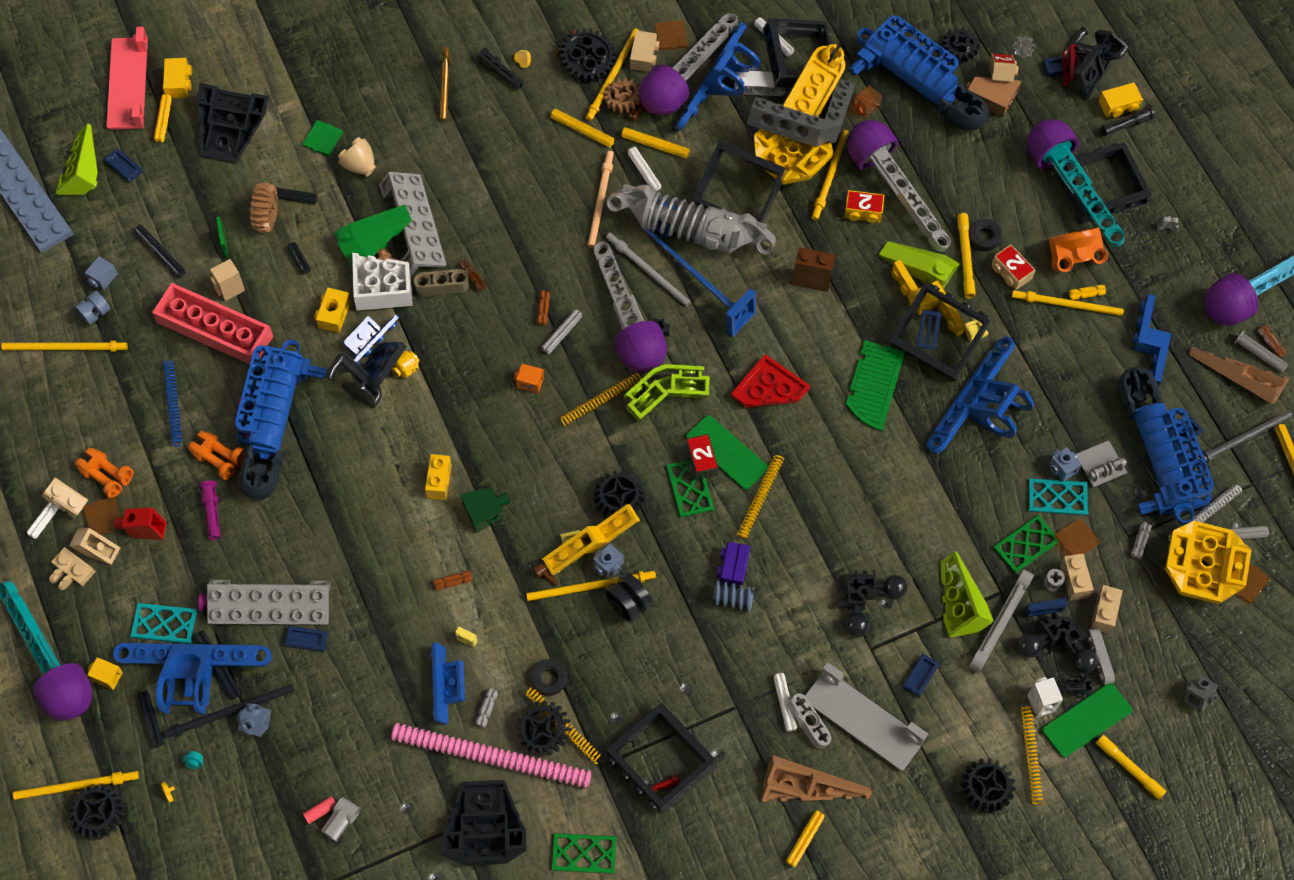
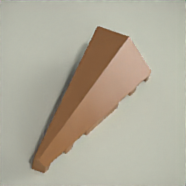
(1255, 380)
(795, 781)

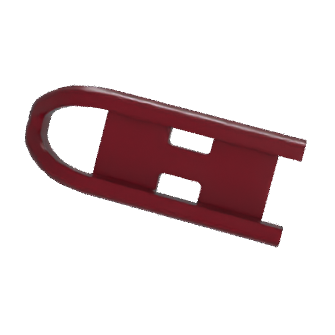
(1070, 62)

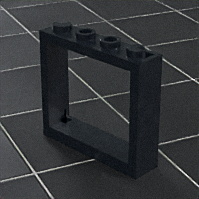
(791, 27)
(744, 156)
(1117, 205)
(949, 299)
(685, 736)

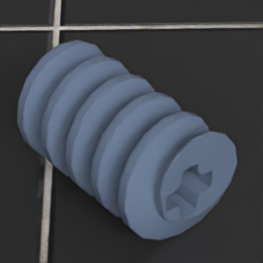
(734, 596)

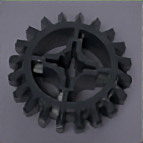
(634, 491)
(549, 722)
(994, 789)
(82, 825)

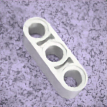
(759, 84)

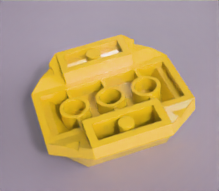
(799, 164)
(1218, 547)

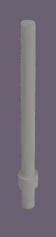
(622, 247)

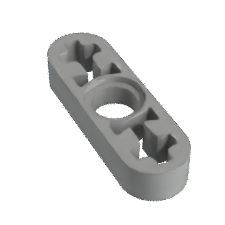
(1098, 647)
(813, 736)

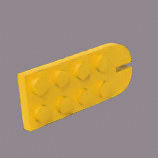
(816, 81)

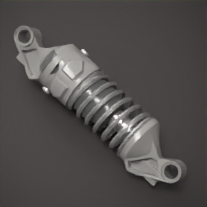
(707, 227)

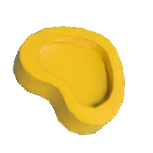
(523, 58)
(166, 790)

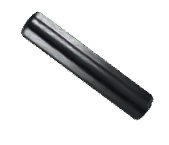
(296, 195)
(150, 719)

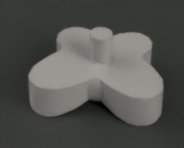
(1168, 222)

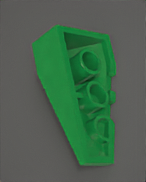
(372, 233)

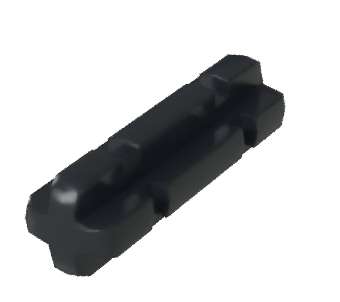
(299, 258)

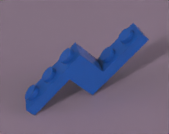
(1151, 340)

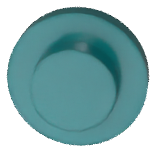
(193, 760)

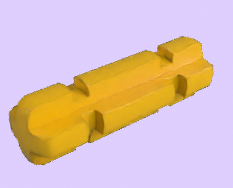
(1087, 292)

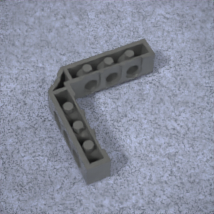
(800, 125)

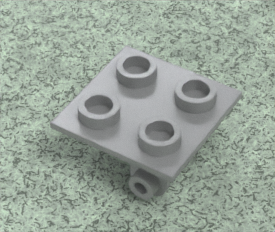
(1101, 463)

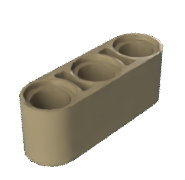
(432, 279)

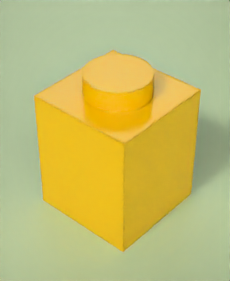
(104, 673)

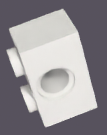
(1044, 696)

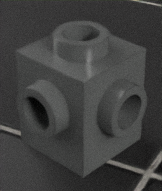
(1200, 693)

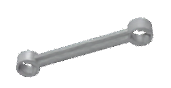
(1001, 621)

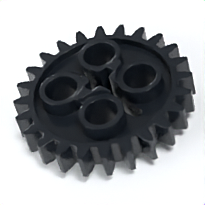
(587, 55)

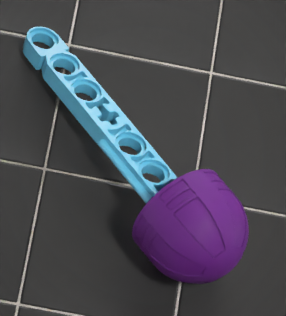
(1236, 299)

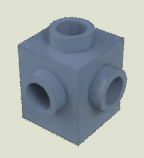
(1064, 464)
(608, 561)
(254, 719)

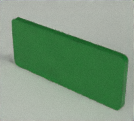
(730, 453)
(1087, 720)

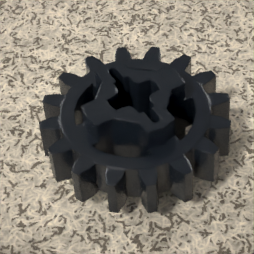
(961, 44)

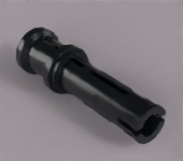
(494, 64)
(1136, 117)

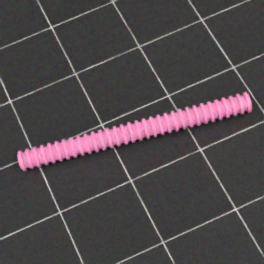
(491, 755)

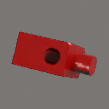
(142, 523)

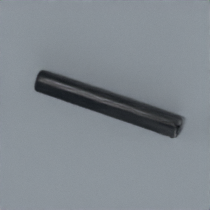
(159, 250)
(221, 671)

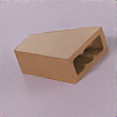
(995, 93)

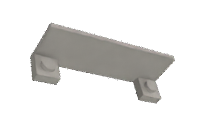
(421, 233)
(268, 603)
(865, 719)

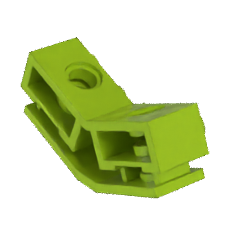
(672, 386)

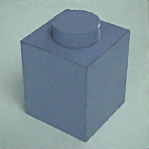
(100, 273)

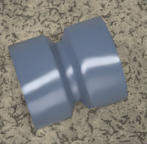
(93, 307)

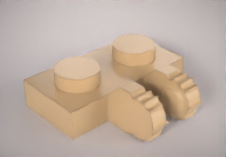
(73, 567)

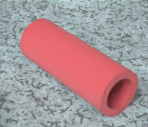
(320, 810)

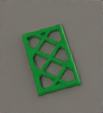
(679, 499)
(1027, 559)
(594, 868)

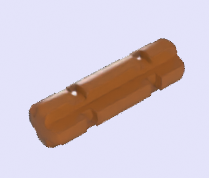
(543, 308)
(1272, 341)
(453, 580)

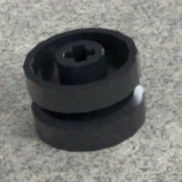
(628, 597)

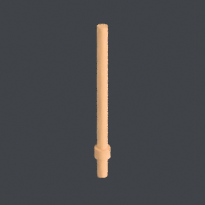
(606, 170)

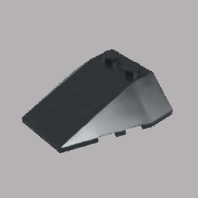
(227, 121)
(484, 826)

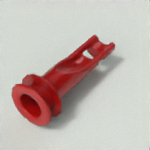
(673, 781)

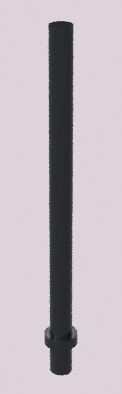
(179, 729)

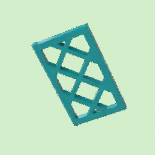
(1067, 485)
(157, 609)

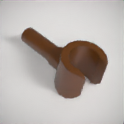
(541, 570)

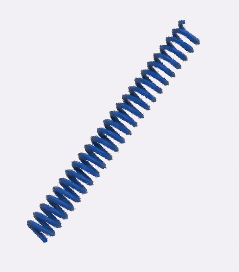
(170, 408)

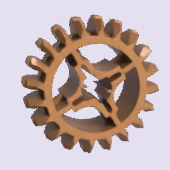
(263, 207)

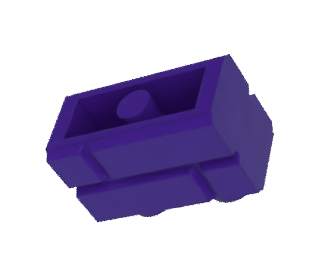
(734, 564)

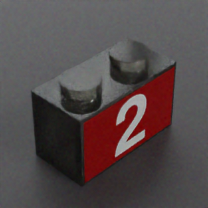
(701, 457)

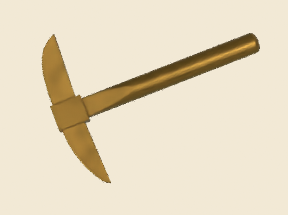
(444, 83)

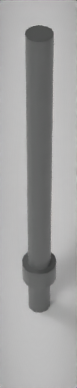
(1211, 454)

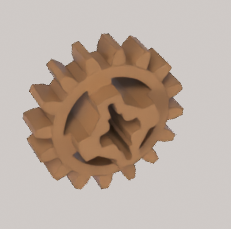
(623, 95)

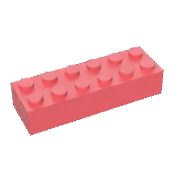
(211, 323)

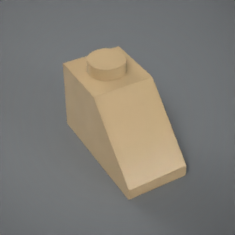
(94, 545)

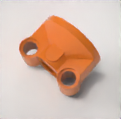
(1077, 248)

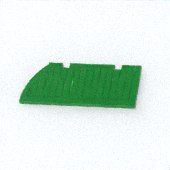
(874, 383)

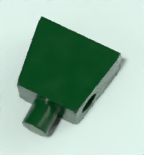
(484, 507)

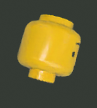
(406, 365)

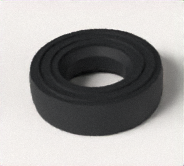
(985, 245)
(540, 668)

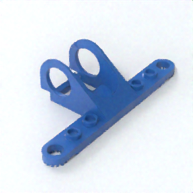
(724, 66)
(977, 394)
(189, 663)

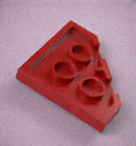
(769, 385)

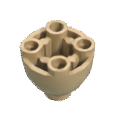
(358, 158)

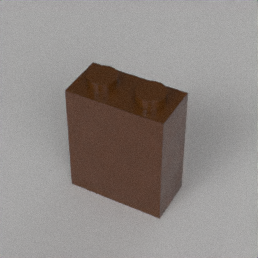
(813, 269)

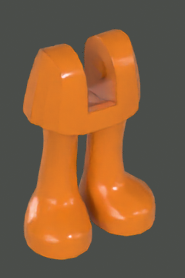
(210, 444)
(99, 460)

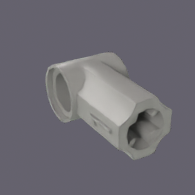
(343, 814)

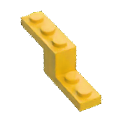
(910, 289)
(591, 539)

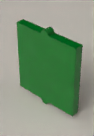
(322, 138)
(222, 235)

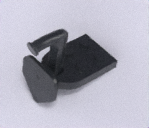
(1097, 58)
(372, 375)

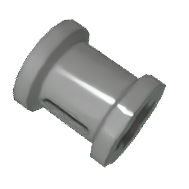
(1058, 578)

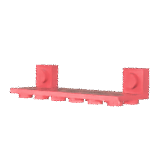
(127, 81)

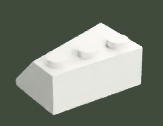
(381, 283)

